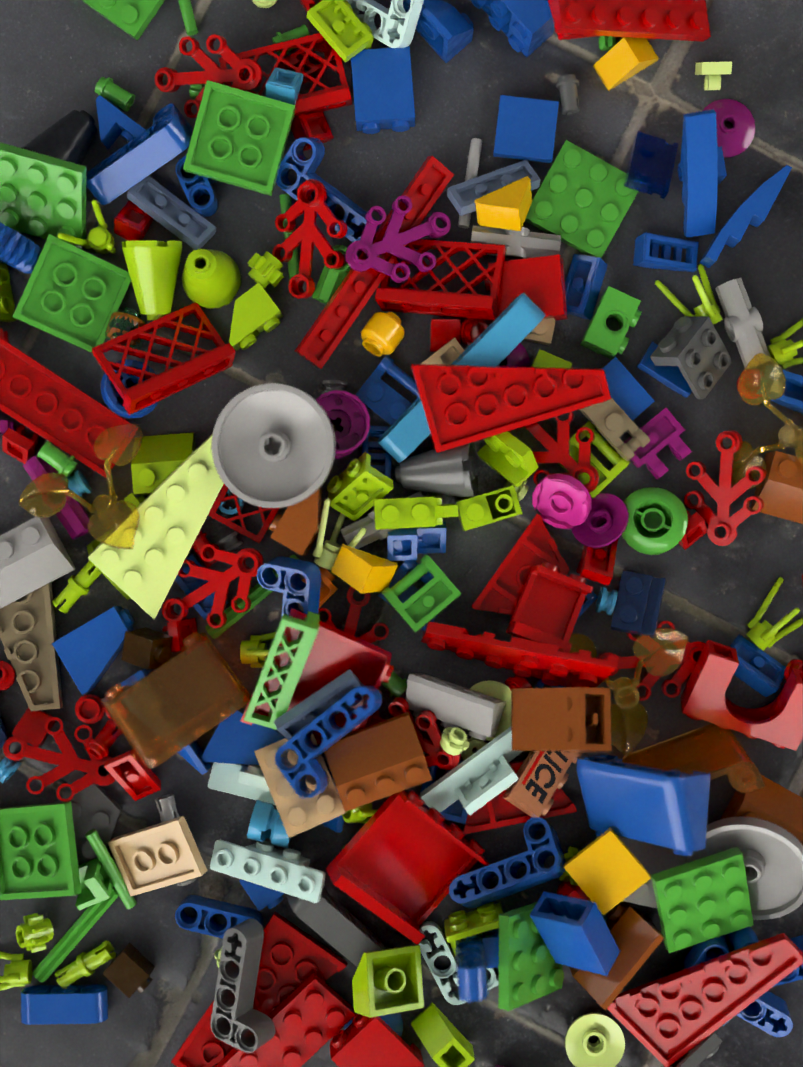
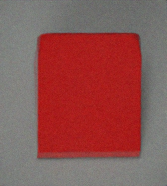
(311, 126)
(132, 222)
(443, 331)
(32, 727)

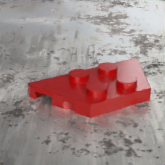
(507, 582)
(502, 813)

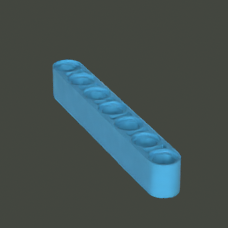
(486, 350)

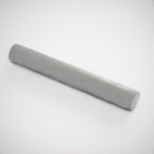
(471, 172)

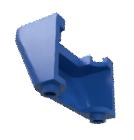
(645, 802)

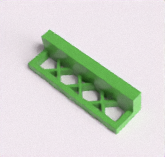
(287, 675)

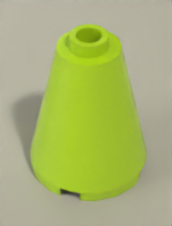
(153, 274)
(211, 278)

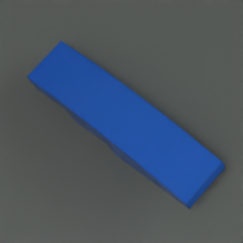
(699, 172)
(751, 211)

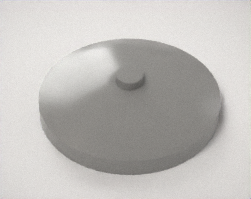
(273, 445)
(770, 859)

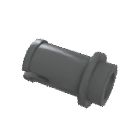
(569, 94)

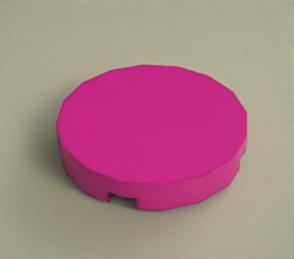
(562, 501)

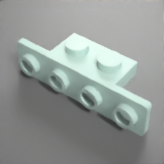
(476, 778)
(240, 781)
(269, 867)

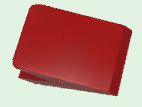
(598, 563)
(133, 775)

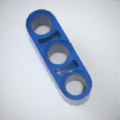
(206, 909)
(64, 1006)

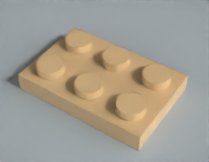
(296, 812)
(157, 856)

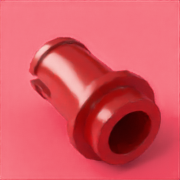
(200, 541)
(104, 740)

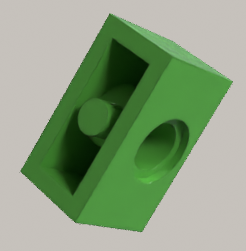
(611, 305)

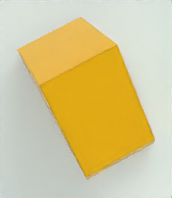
(624, 61)
(506, 206)
(363, 570)

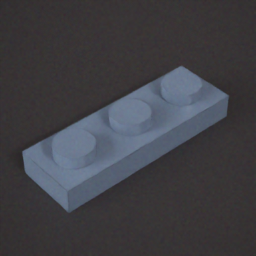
(465, 193)
(171, 213)
(312, 707)

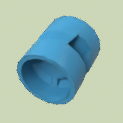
(267, 824)

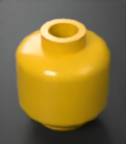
(382, 333)

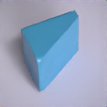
(284, 85)

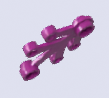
(393, 242)

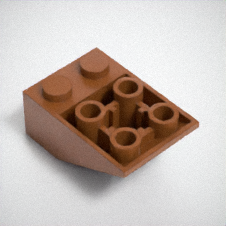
(299, 524)
(561, 719)

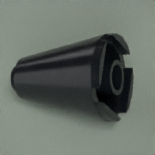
(66, 138)

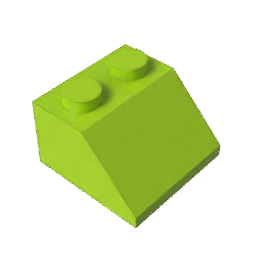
(159, 459)
(388, 982)

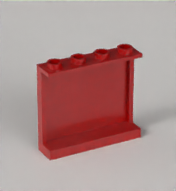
(329, 658)
(404, 862)

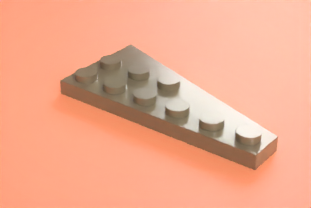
(28, 636)

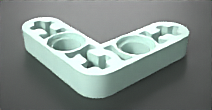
(390, 20)
(445, 986)

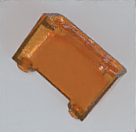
(176, 701)
(703, 750)

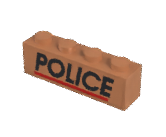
(538, 780)

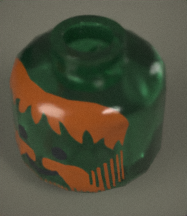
(124, 322)

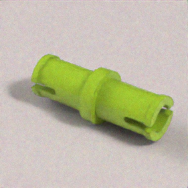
(77, 587)
(85, 964)

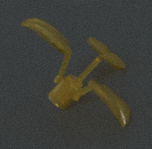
(760, 383)
(113, 520)
(661, 658)

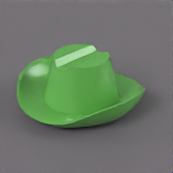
(655, 520)

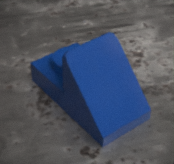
(115, 123)

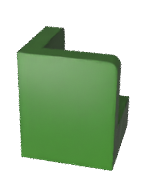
(94, 884)

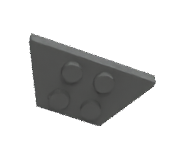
(91, 811)

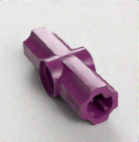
(73, 514)

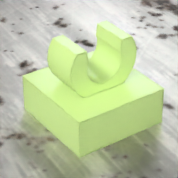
(713, 73)

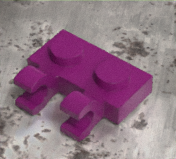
(661, 431)

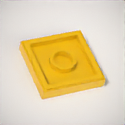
(607, 871)

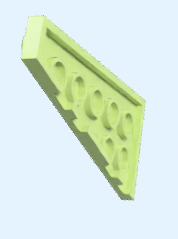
(165, 532)

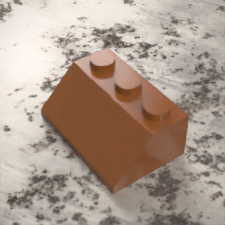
(782, 487)
(377, 762)
(770, 804)
(636, 940)

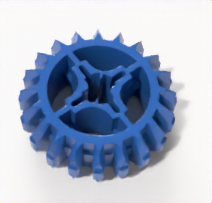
(18, 250)

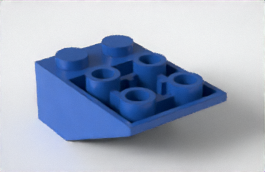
(523, 21)

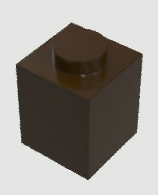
(146, 648)
(130, 971)

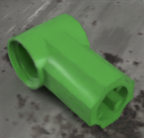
(330, 279)

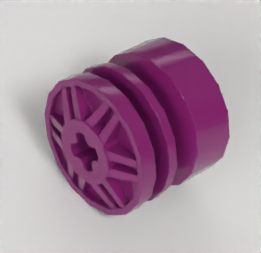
(350, 415)

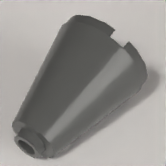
(442, 472)

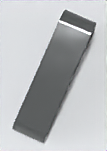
(337, 926)
(233, 1012)

